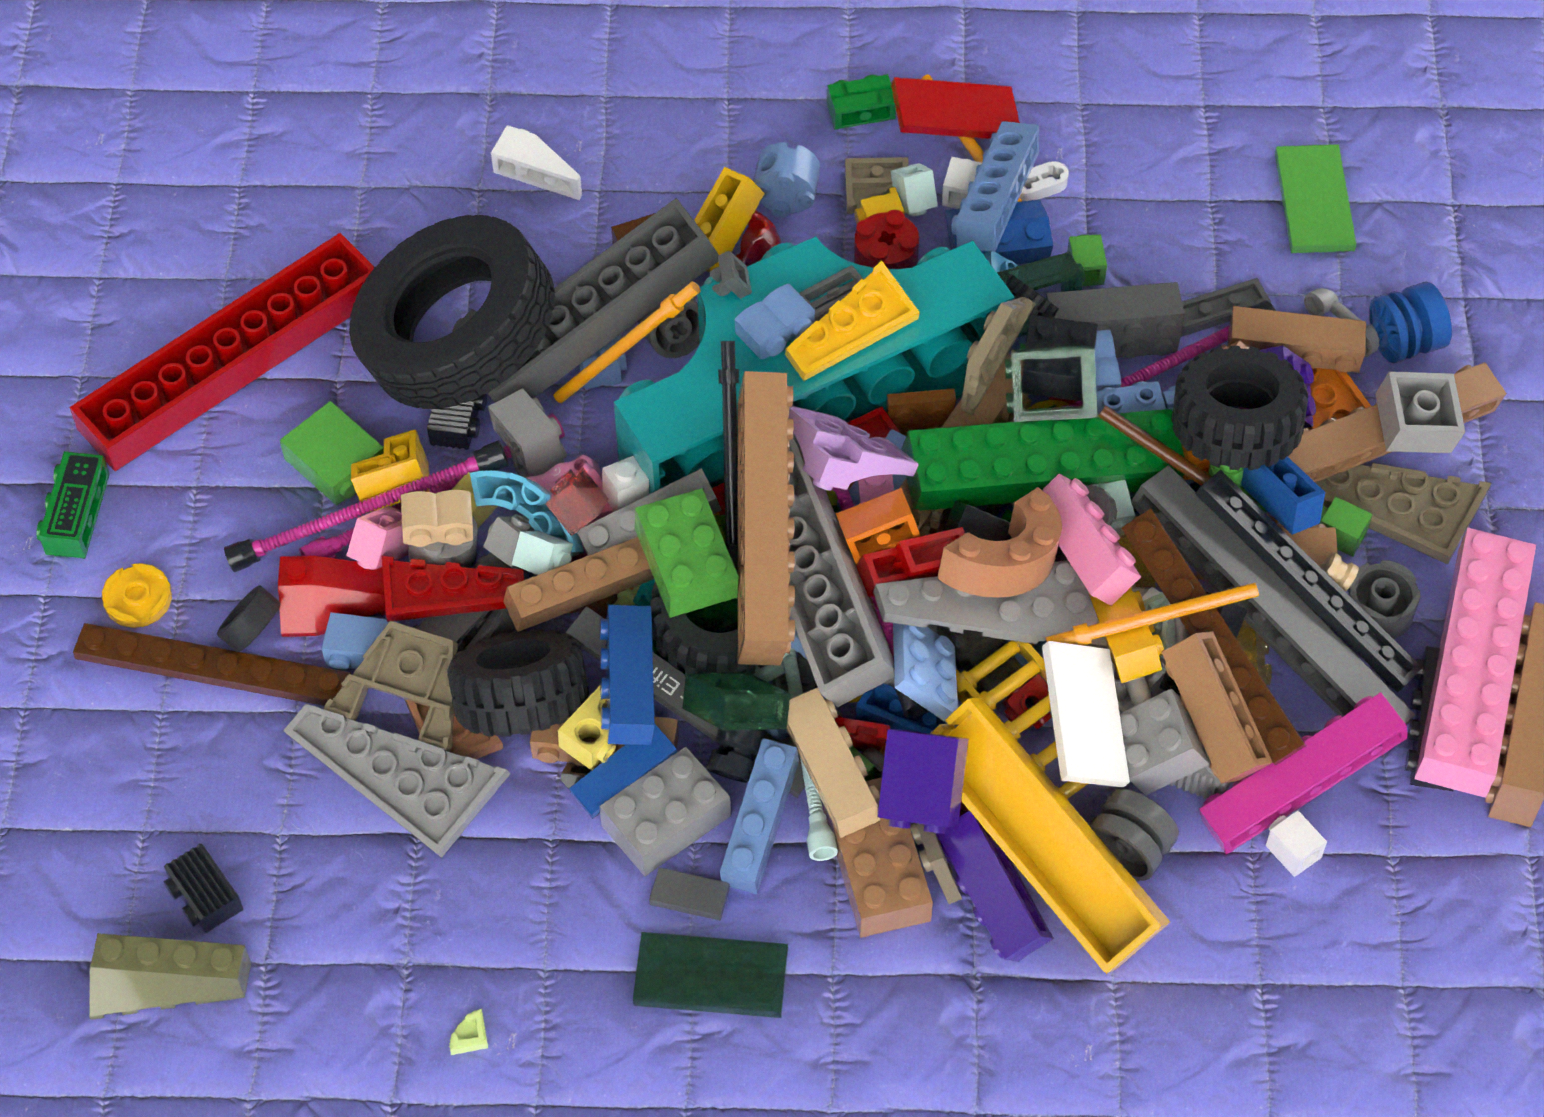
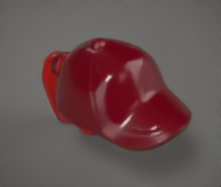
(757, 239)

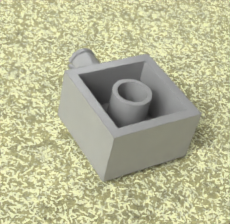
(1159, 738)

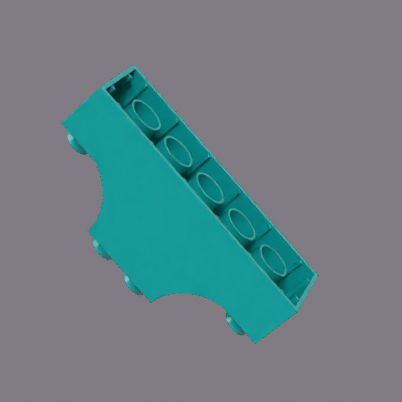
(679, 420)

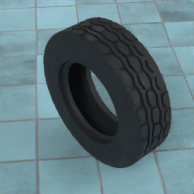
(481, 350)

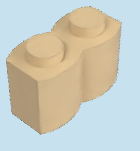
(436, 517)

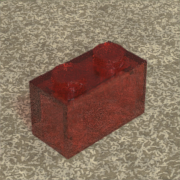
(576, 500)

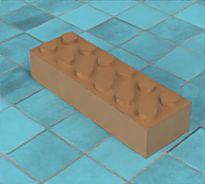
(1520, 771)

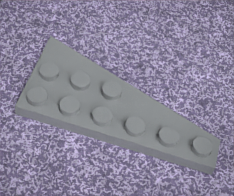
(1026, 618)
(409, 780)

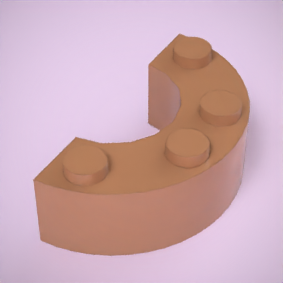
(1011, 565)

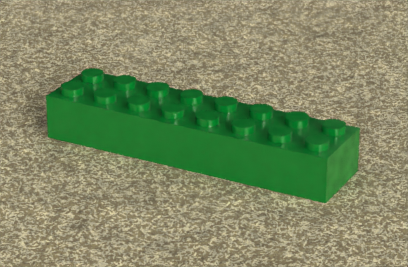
(1013, 458)

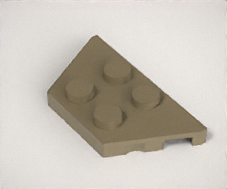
(989, 353)

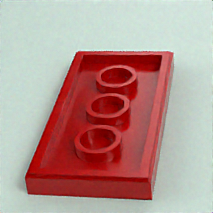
(952, 107)

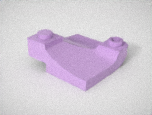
(844, 453)

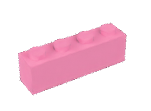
(1090, 542)

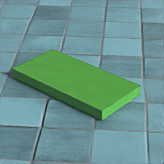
(1315, 198)

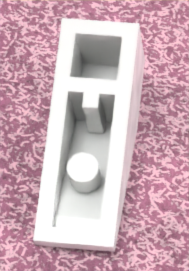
(531, 161)

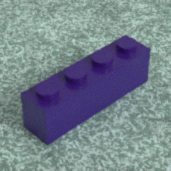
(995, 890)

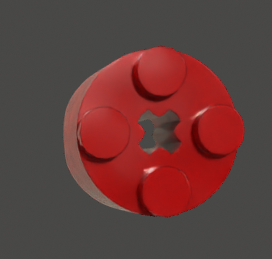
(887, 239)

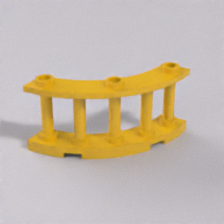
(966, 689)

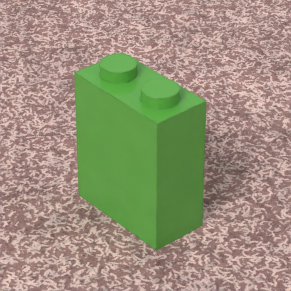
(326, 448)

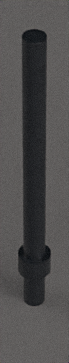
(728, 377)

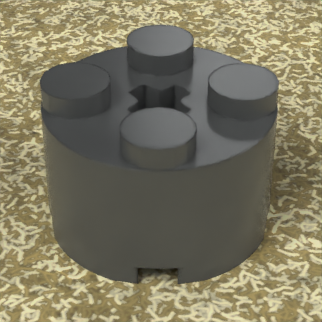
(1387, 595)

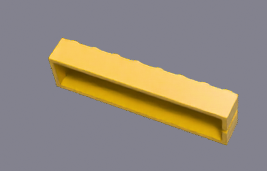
(1051, 841)

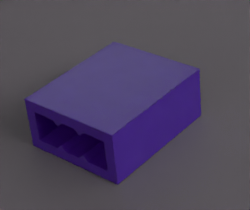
(922, 780)

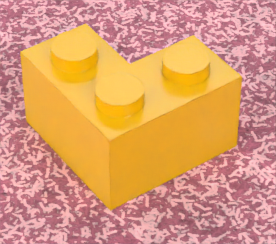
(399, 464)

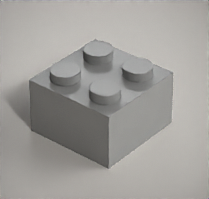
(1420, 412)

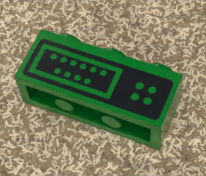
(73, 505)

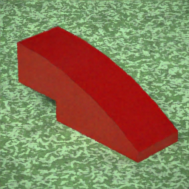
(907, 561)

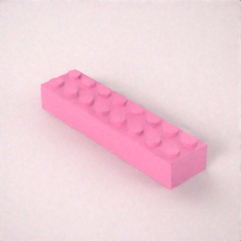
(1476, 663)

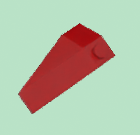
(321, 585)

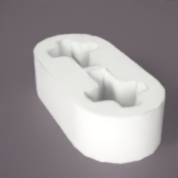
(1042, 184)

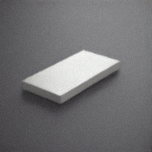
(1085, 714)

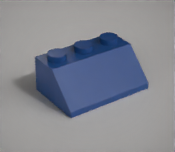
(1025, 236)

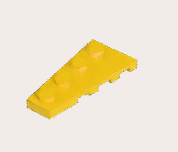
(860, 319)

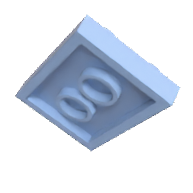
(925, 668)

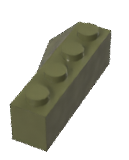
(161, 972)

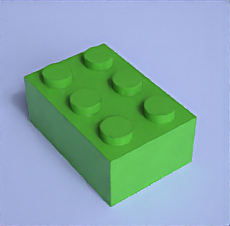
(686, 552)

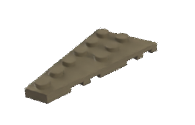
(1410, 505)

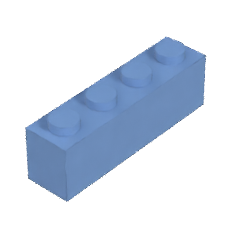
(759, 816)

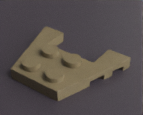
(410, 667)

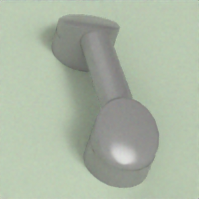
(1323, 300)

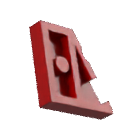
(864, 733)

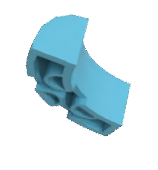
(524, 496)

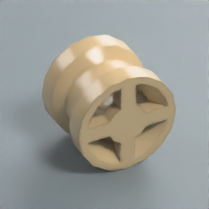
(1339, 571)

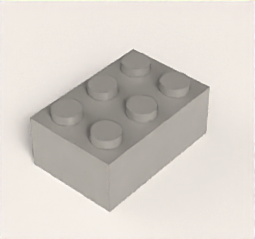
(665, 811)

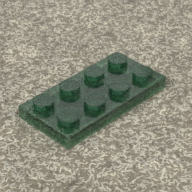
(710, 974)

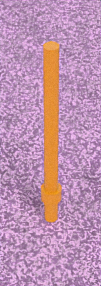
(669, 308)
(1084, 634)

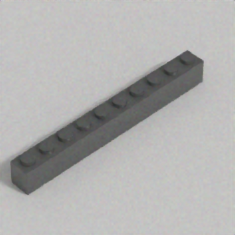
(1278, 611)

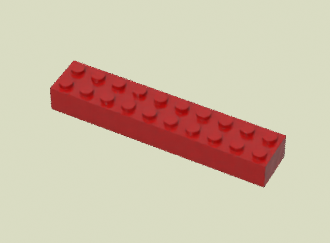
(222, 353)

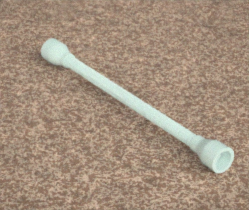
(820, 837)

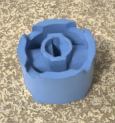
(787, 178)

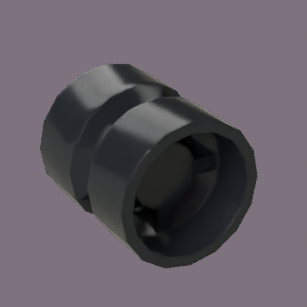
(735, 754)

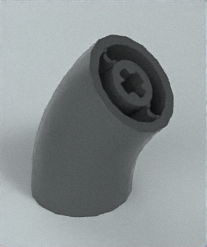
(676, 335)

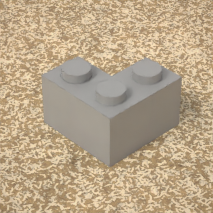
(527, 433)

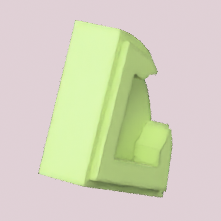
(469, 1034)

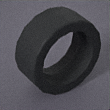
(248, 618)

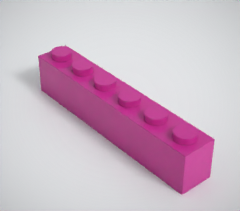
(1327, 759)

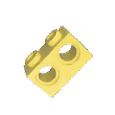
(586, 723)

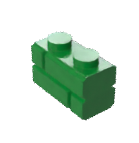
(860, 101)

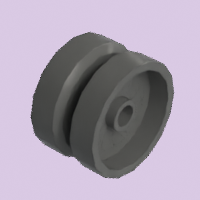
(1135, 831)

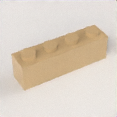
(831, 764)

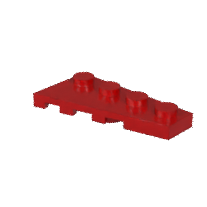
(434, 590)

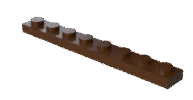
(1181, 584)
(208, 664)

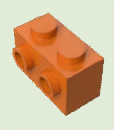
(877, 524)

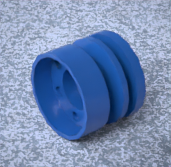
(1411, 322)

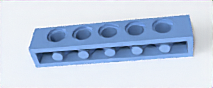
(997, 185)

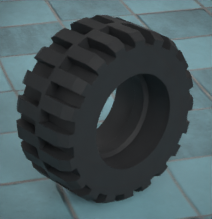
(1232, 435)
(691, 646)
(518, 682)

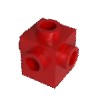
(1034, 690)

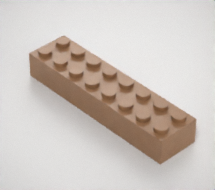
(764, 519)

